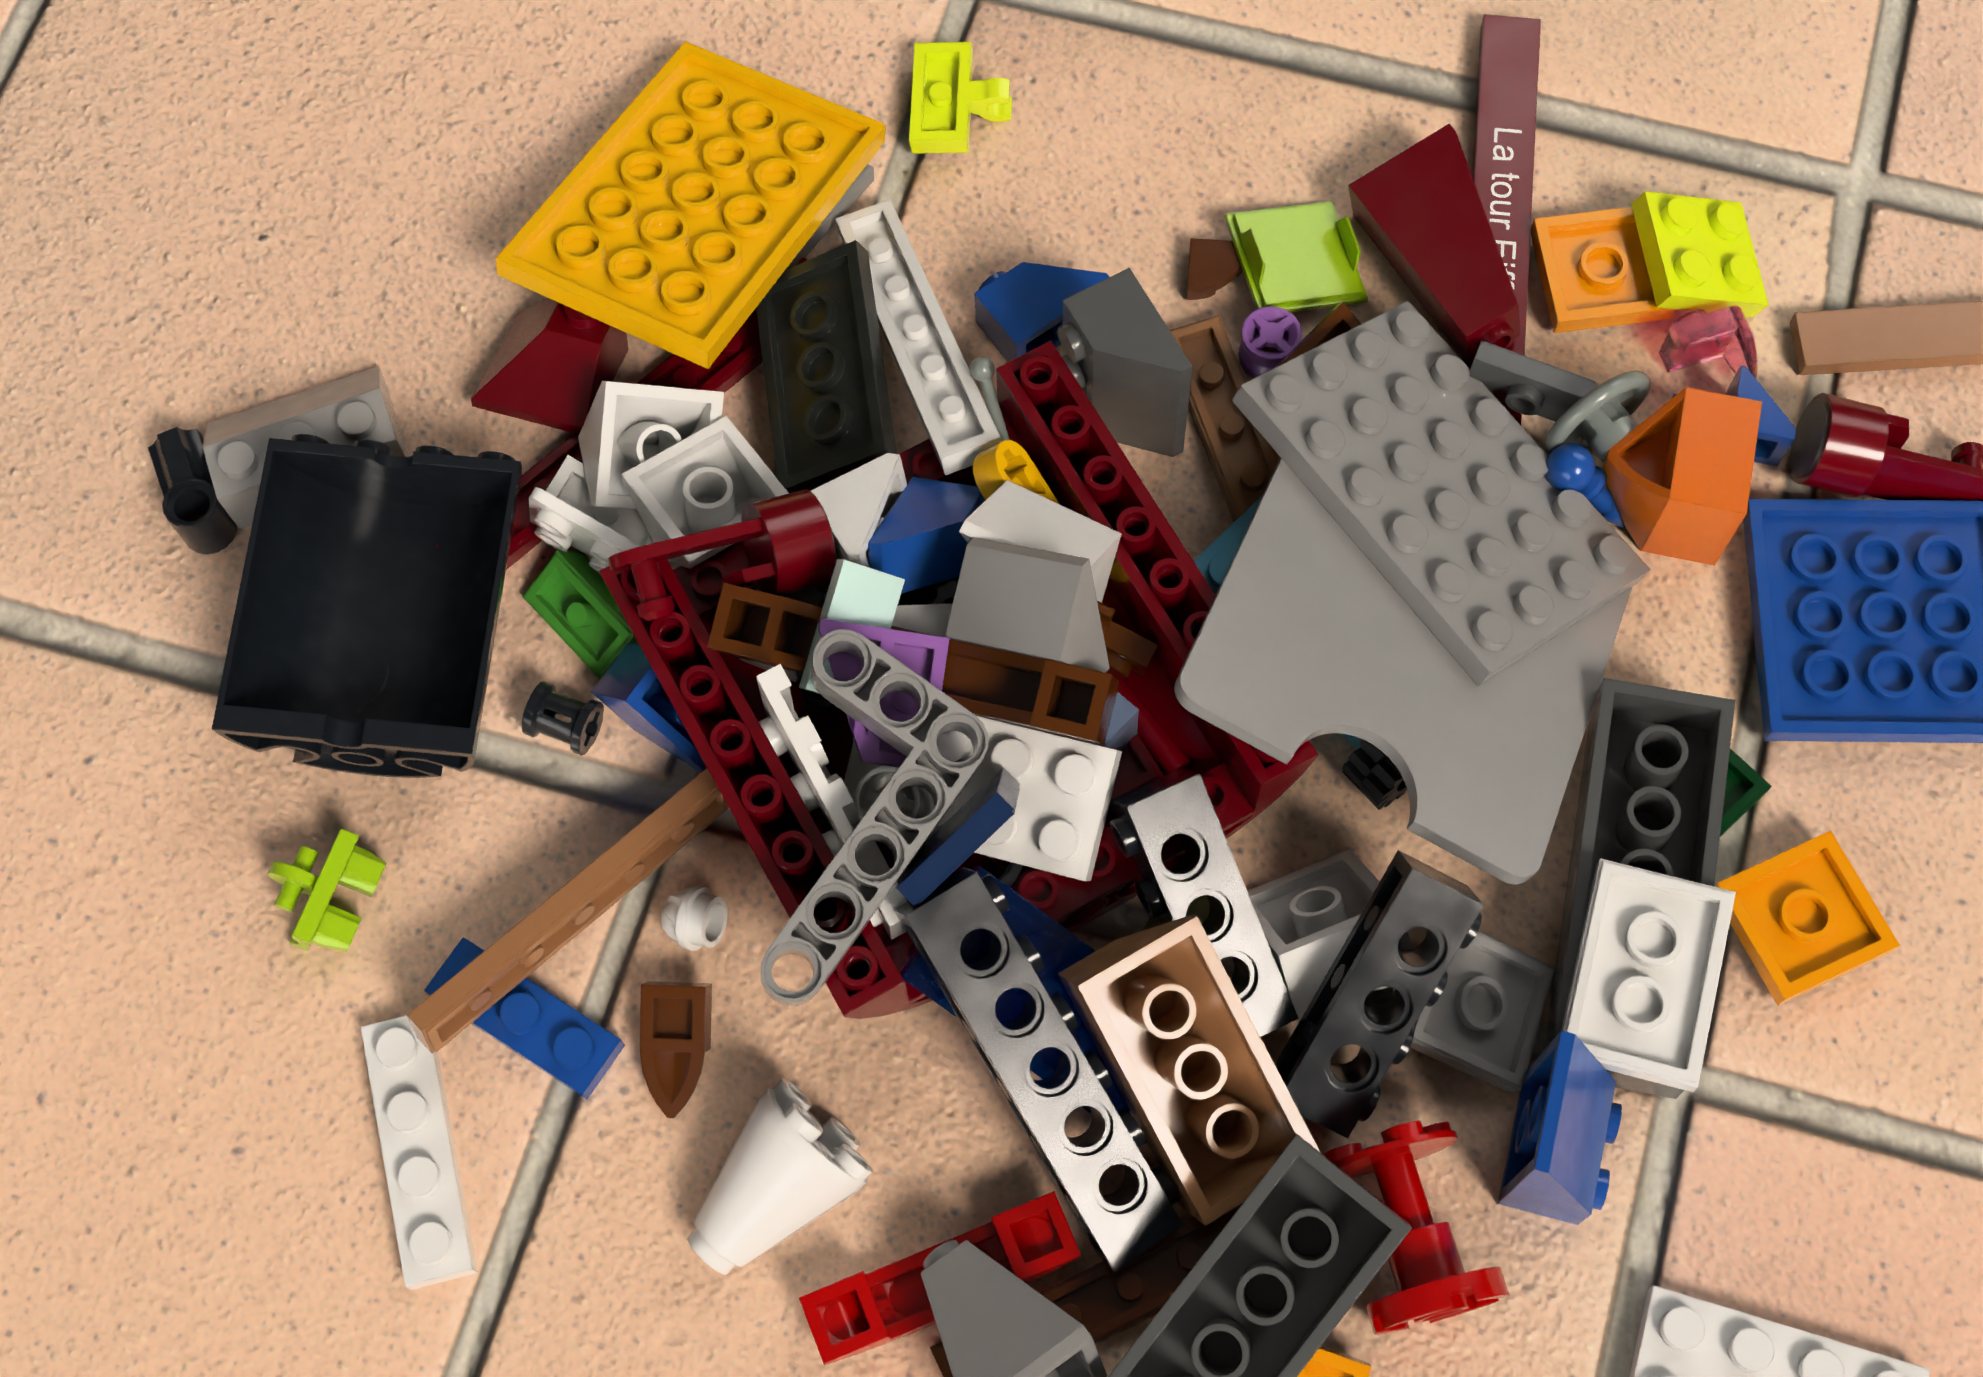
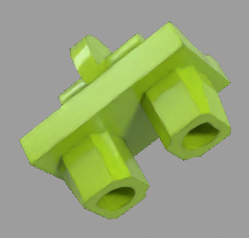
(344, 866)

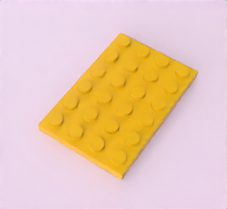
(692, 203)

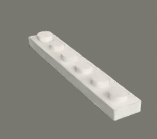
(921, 340)

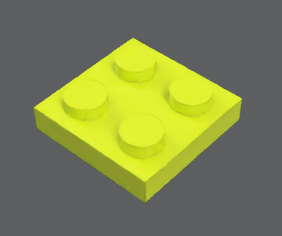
(1698, 253)

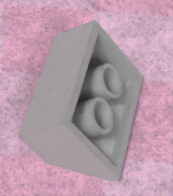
(336, 411)

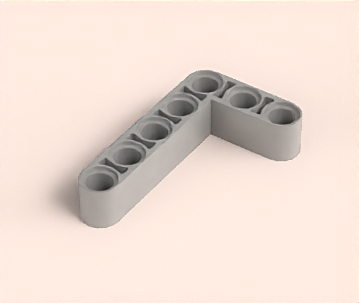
(883, 820)

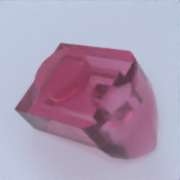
(1711, 335)

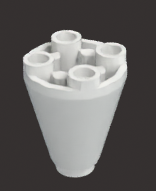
(776, 1180)

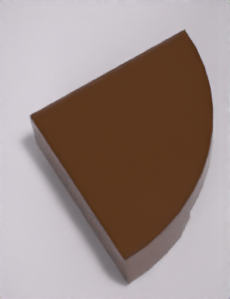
(1210, 267)

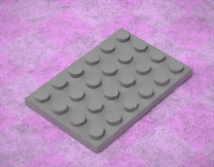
(1440, 489)

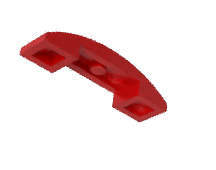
(893, 1299)

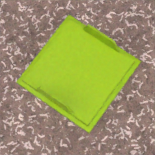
(1298, 256)

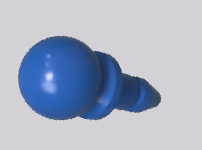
(1574, 469)

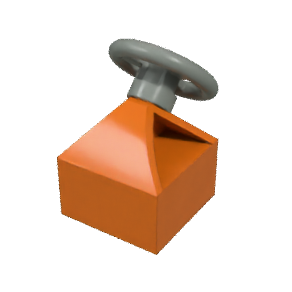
(1678, 473)

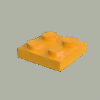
(1594, 270)
(1806, 918)

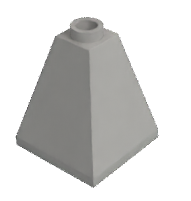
(999, 1323)

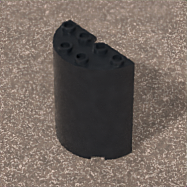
(353, 581)

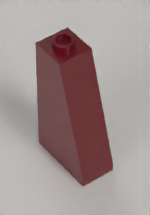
(1439, 241)

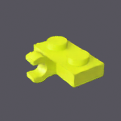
(947, 96)

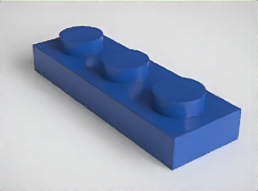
(541, 1028)

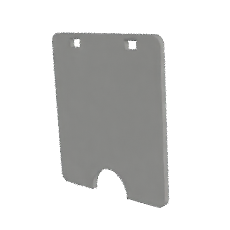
(1324, 645)

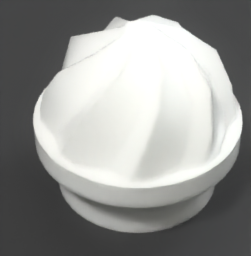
(695, 918)

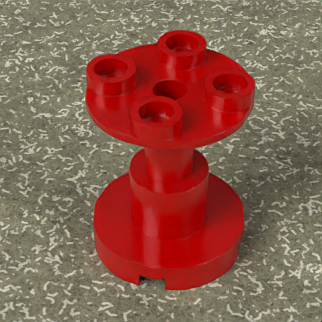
(1427, 1261)

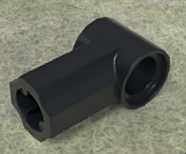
(190, 491)

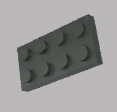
(824, 369)

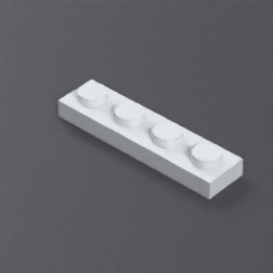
(418, 1155)

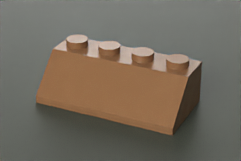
(1187, 1062)

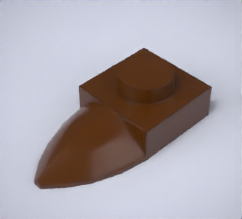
(674, 1040)

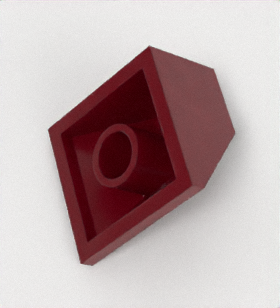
(551, 366)

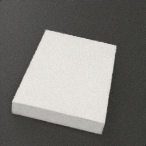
(1648, 973)

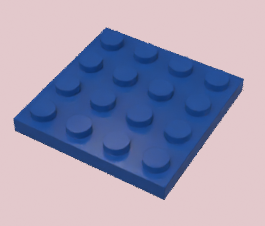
(1867, 619)

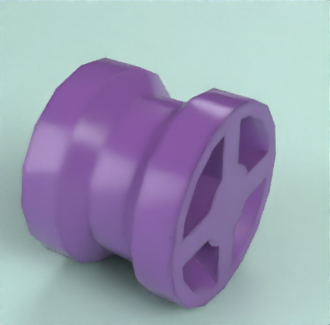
(1267, 328)

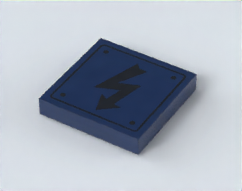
(960, 837)

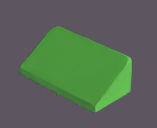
(580, 609)

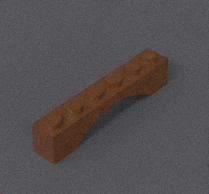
(981, 679)

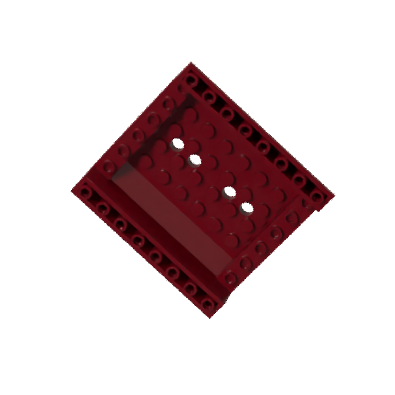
(1149, 586)

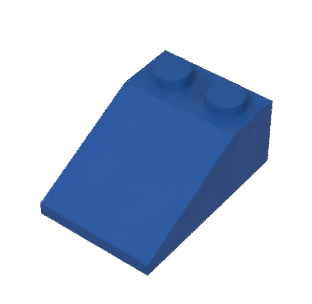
(1561, 1134)

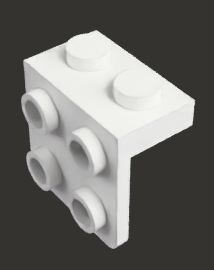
(568, 518)

